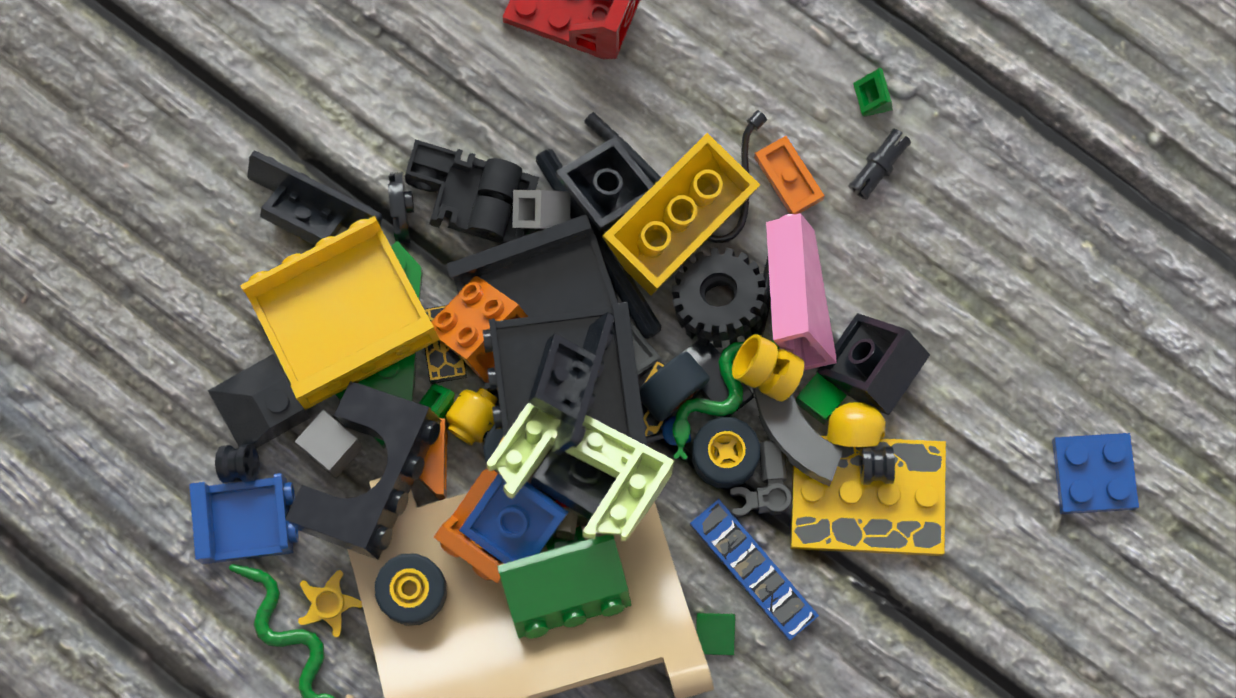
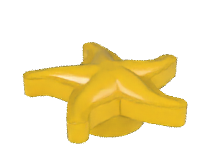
(328, 603)

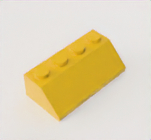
(679, 213)

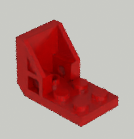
(585, 25)

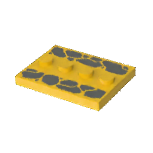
(876, 516)

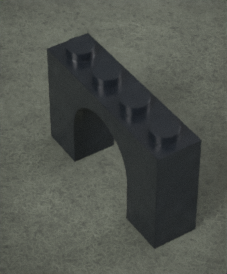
(368, 520)

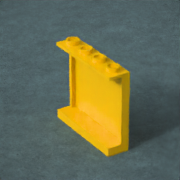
(339, 312)

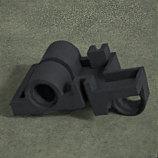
(470, 192)

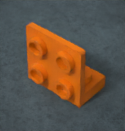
(465, 318)

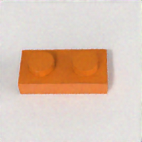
(789, 176)

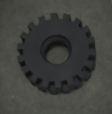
(725, 321)

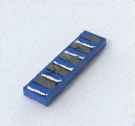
(754, 570)

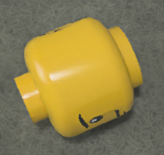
(472, 415)

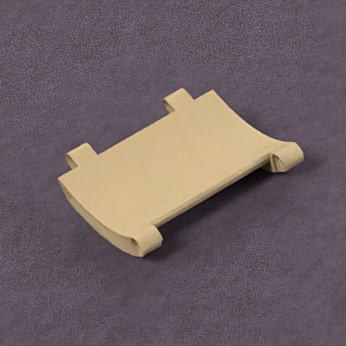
(473, 641)

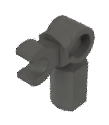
(770, 499)

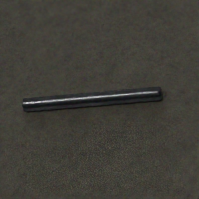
(621, 280)

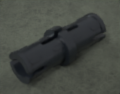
(879, 164)

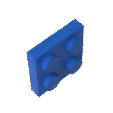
(1095, 473)
(513, 526)

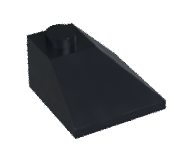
(258, 403)

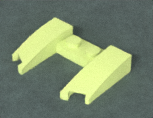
(638, 469)

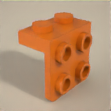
(460, 545)

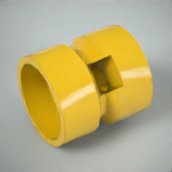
(768, 368)

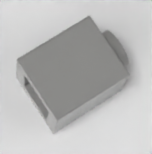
(540, 208)

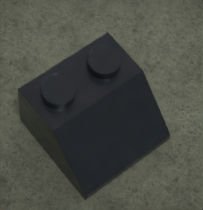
(605, 183)
(875, 362)

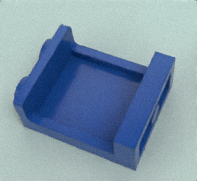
(242, 519)

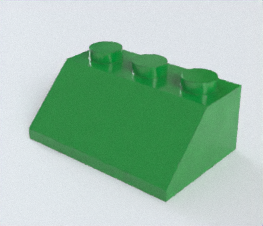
(565, 586)

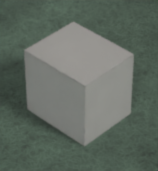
(329, 444)

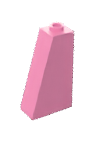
(798, 292)

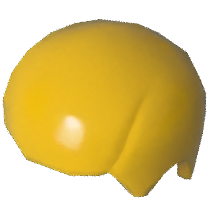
(856, 425)

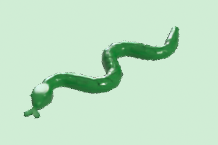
(681, 426)
(288, 637)

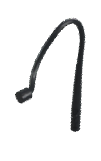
(754, 122)

